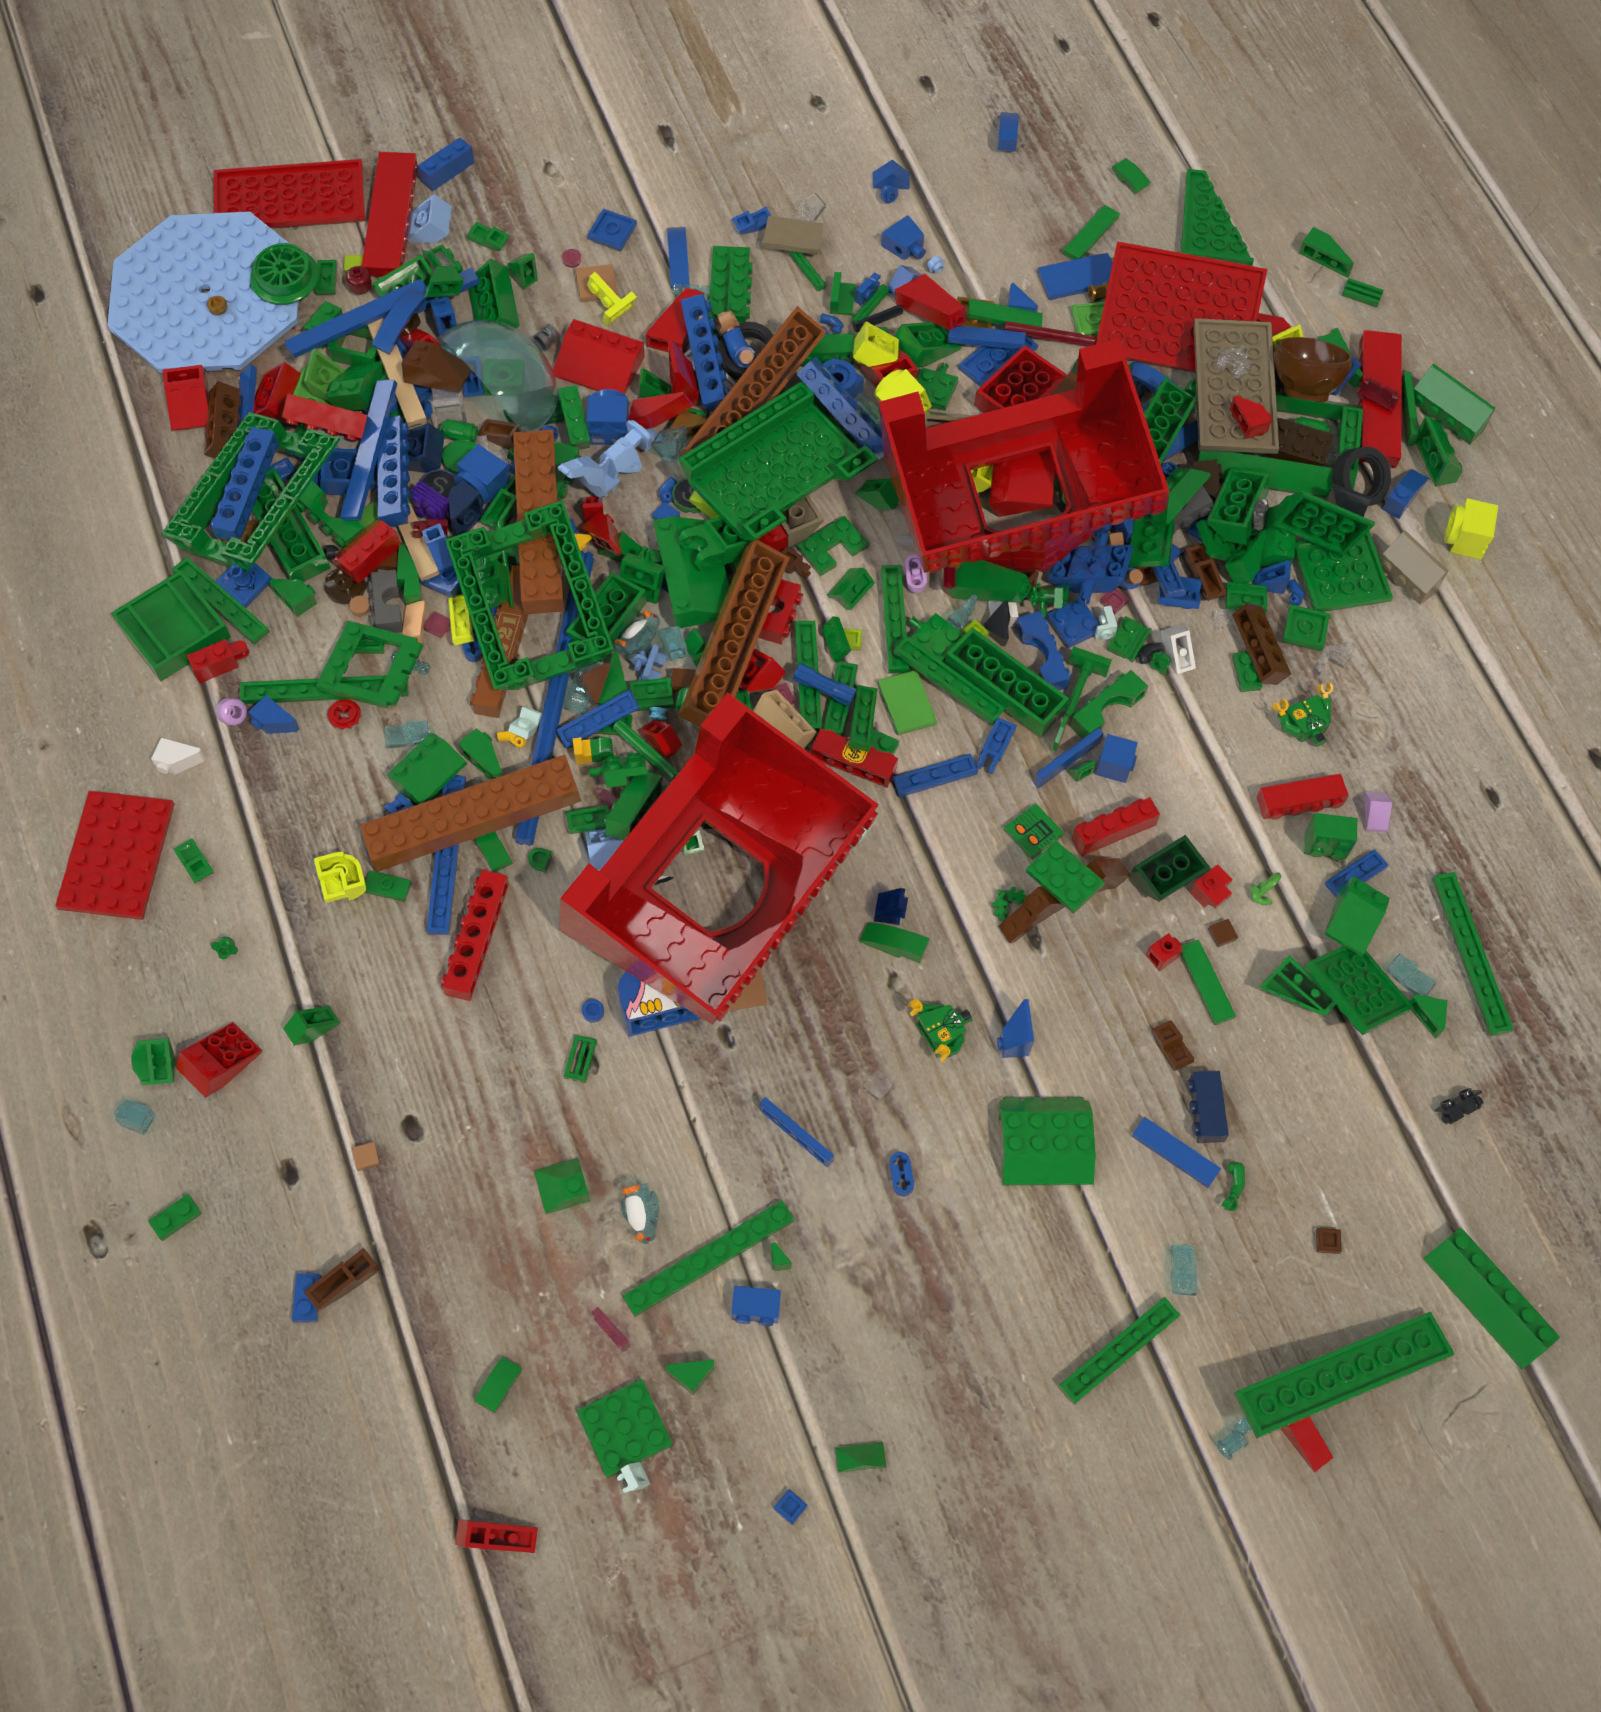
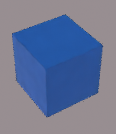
(1117, 758)

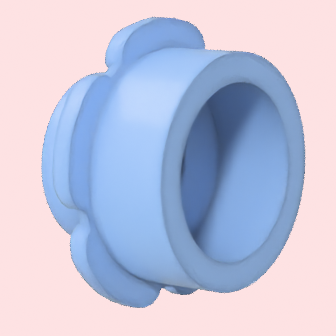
(936, 264)

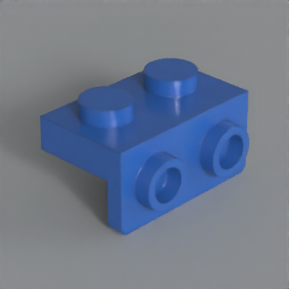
(1188, 601)

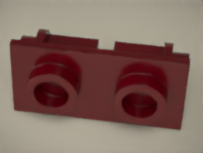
(1383, 396)

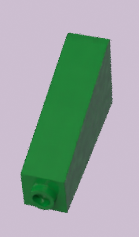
(989, 582)

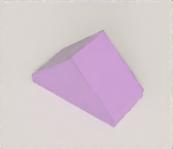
(1377, 811)

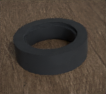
(748, 329)
(1379, 466)

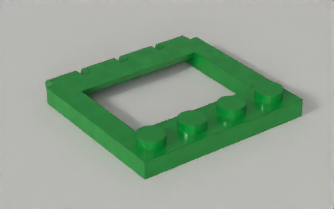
(396, 677)

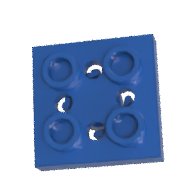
(236, 578)

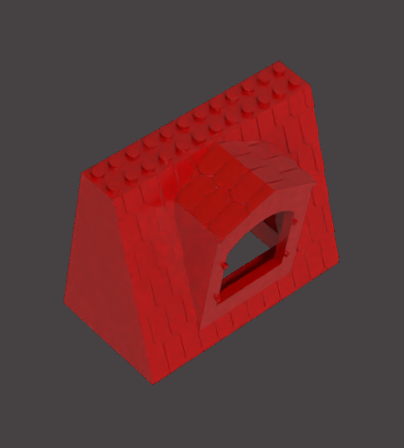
(1095, 445)
(767, 802)

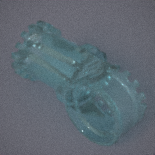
(1235, 1440)

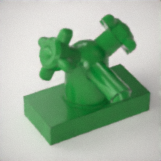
(1057, 595)

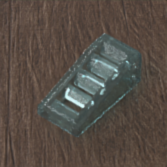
(963, 613)
(571, 695)

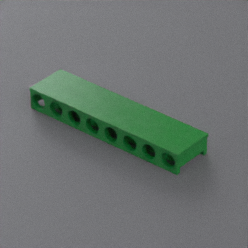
(1167, 414)

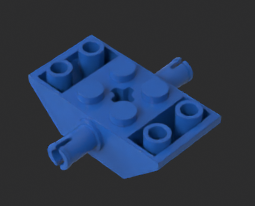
(1092, 568)

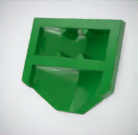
(154, 1061)

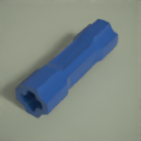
(810, 677)

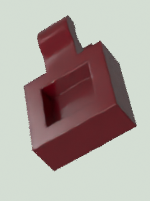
(430, 522)

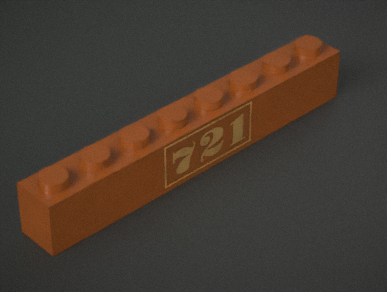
(511, 627)

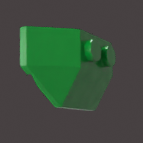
(1182, 487)

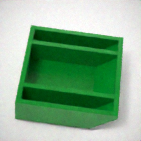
(170, 624)

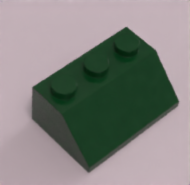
(1169, 869)

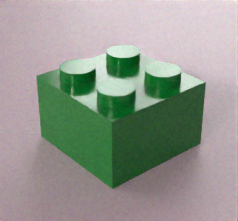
(1330, 836)

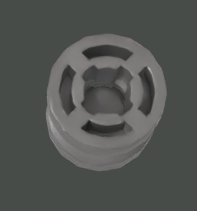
(546, 337)

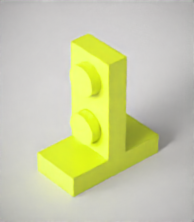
(610, 299)

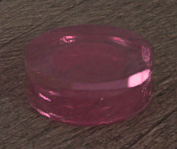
(571, 258)

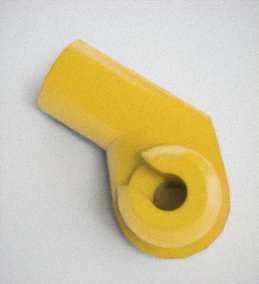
(516, 740)

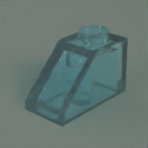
(670, 443)

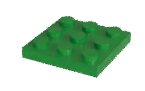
(624, 1428)

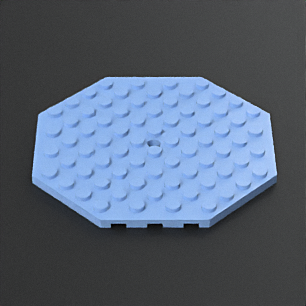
(160, 303)

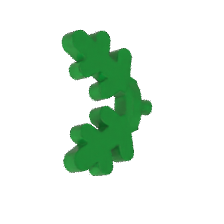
(1000, 904)

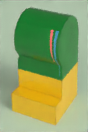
(592, 749)

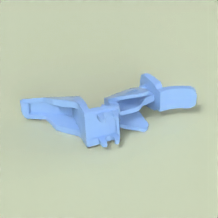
(618, 458)

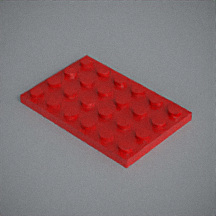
(115, 855)

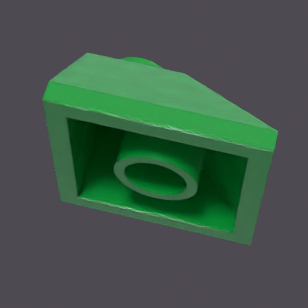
(562, 1186)

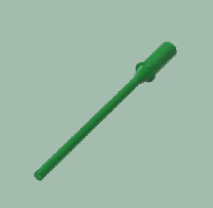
(500, 523)

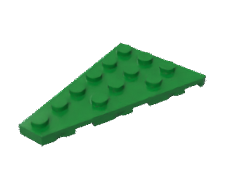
(1208, 225)

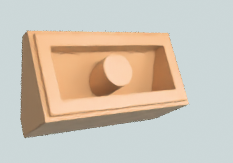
(414, 620)

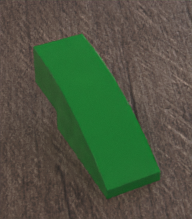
(503, 506)
(408, 577)
(895, 941)

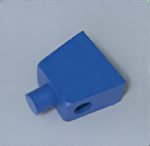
(904, 239)

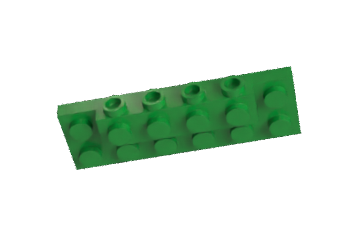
(730, 282)

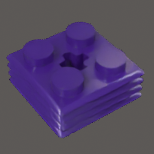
(430, 502)

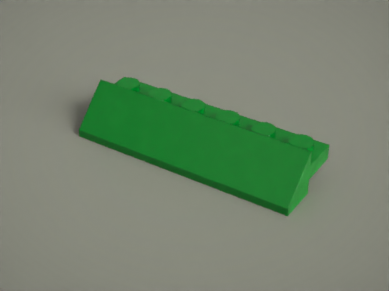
(1491, 1298)

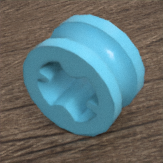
(658, 713)

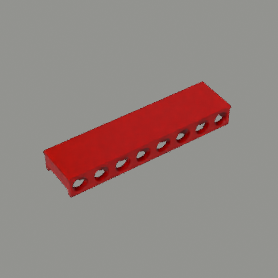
(390, 212)
(1382, 361)

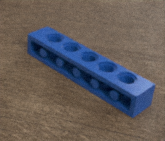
(692, 308)
(842, 406)
(393, 474)
(244, 484)

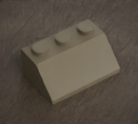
(801, 521)
(1413, 568)

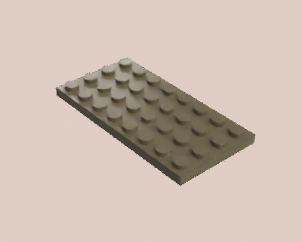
(1217, 388)

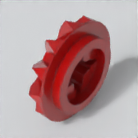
(344, 706)

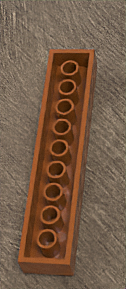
(764, 376)
(536, 487)
(735, 631)
(470, 813)

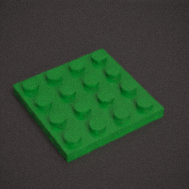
(1341, 580)
(1359, 988)

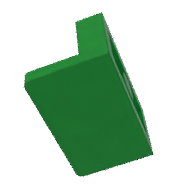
(842, 296)
(852, 587)

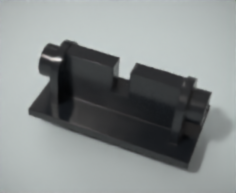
(1452, 1107)

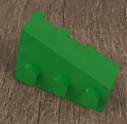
(1297, 985)

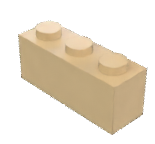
(784, 717)

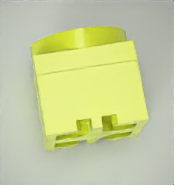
(899, 384)
(1471, 528)

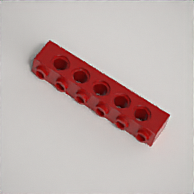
(464, 986)

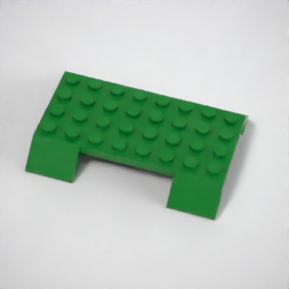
(771, 462)

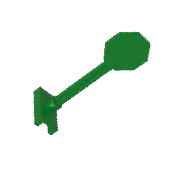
(1088, 664)

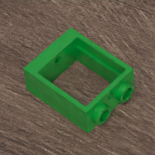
(353, 357)

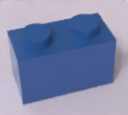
(755, 1305)

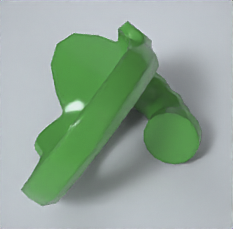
(1263, 888)

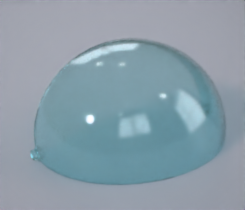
(509, 368)

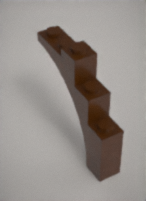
(1041, 904)

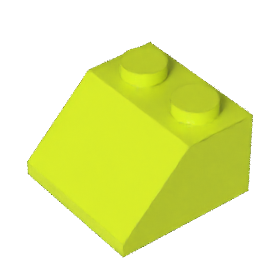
(874, 346)

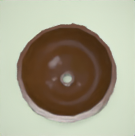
(1310, 367)

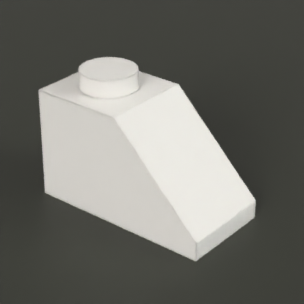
(1179, 648)
(176, 756)

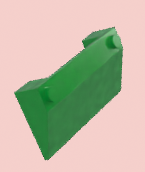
(693, 592)

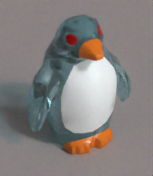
(638, 636)
(641, 1211)

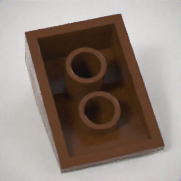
(434, 367)

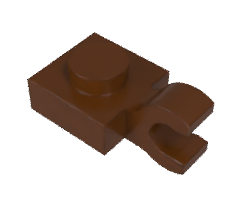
(795, 563)

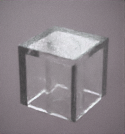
(448, 406)

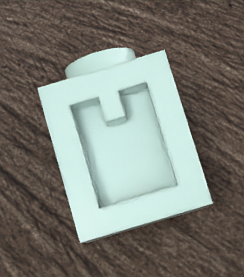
(1107, 624)
(527, 723)

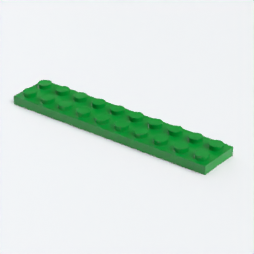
(1343, 1374)

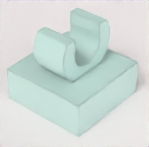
(634, 1476)

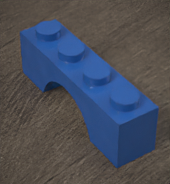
(1034, 631)

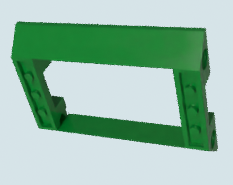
(1297, 476)
(201, 505)
(537, 524)

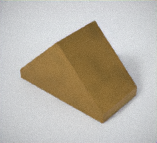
(690, 421)

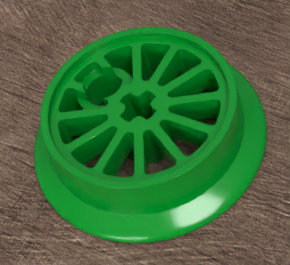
(275, 266)

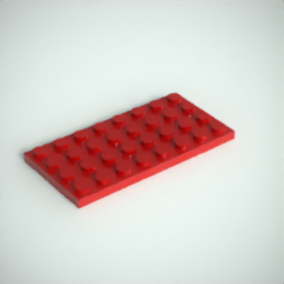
(294, 192)

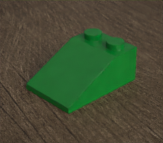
(925, 342)
(355, 386)
(1356, 915)

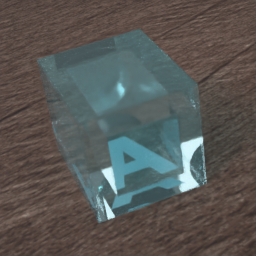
(673, 643)
(134, 1116)

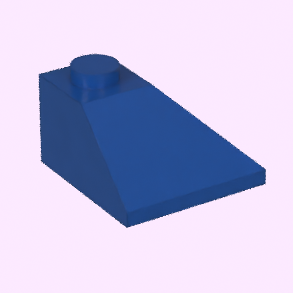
(1017, 1034)

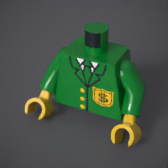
(1307, 718)
(941, 1027)

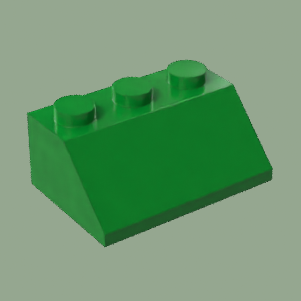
(404, 275)
(1437, 453)
(1278, 544)
(426, 769)

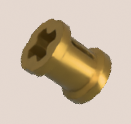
(1097, 292)

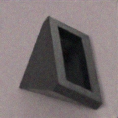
(998, 624)

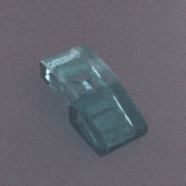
(407, 735)
(1409, 976)
(1183, 1270)

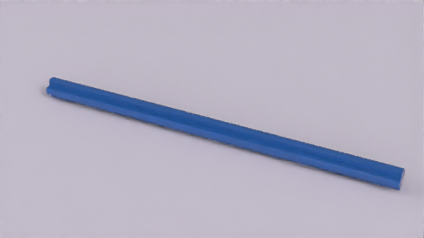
(552, 707)

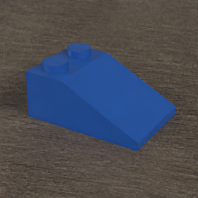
(338, 470)

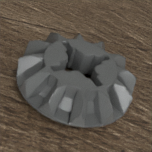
(1260, 514)

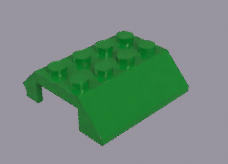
(1047, 1141)

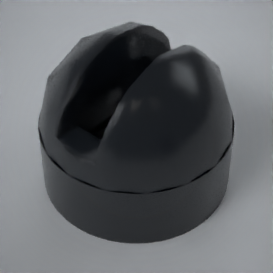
(329, 551)

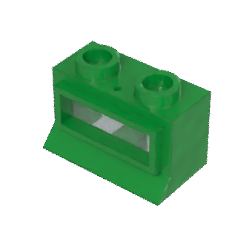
(441, 257)

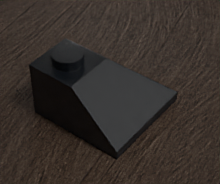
(1349, 499)

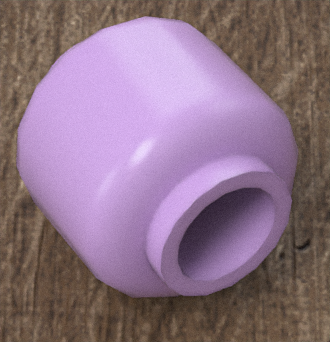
(231, 711)

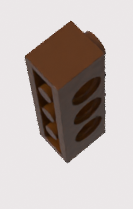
(221, 417)
(1261, 644)

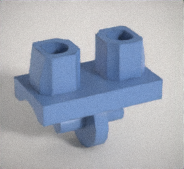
(652, 658)

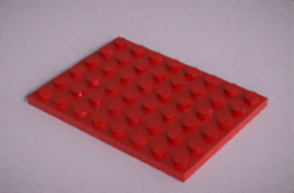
(1161, 292)

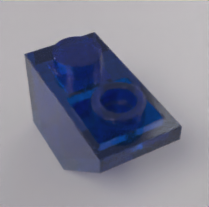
(891, 906)

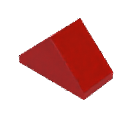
(592, 505)

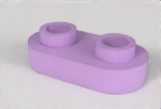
(915, 575)

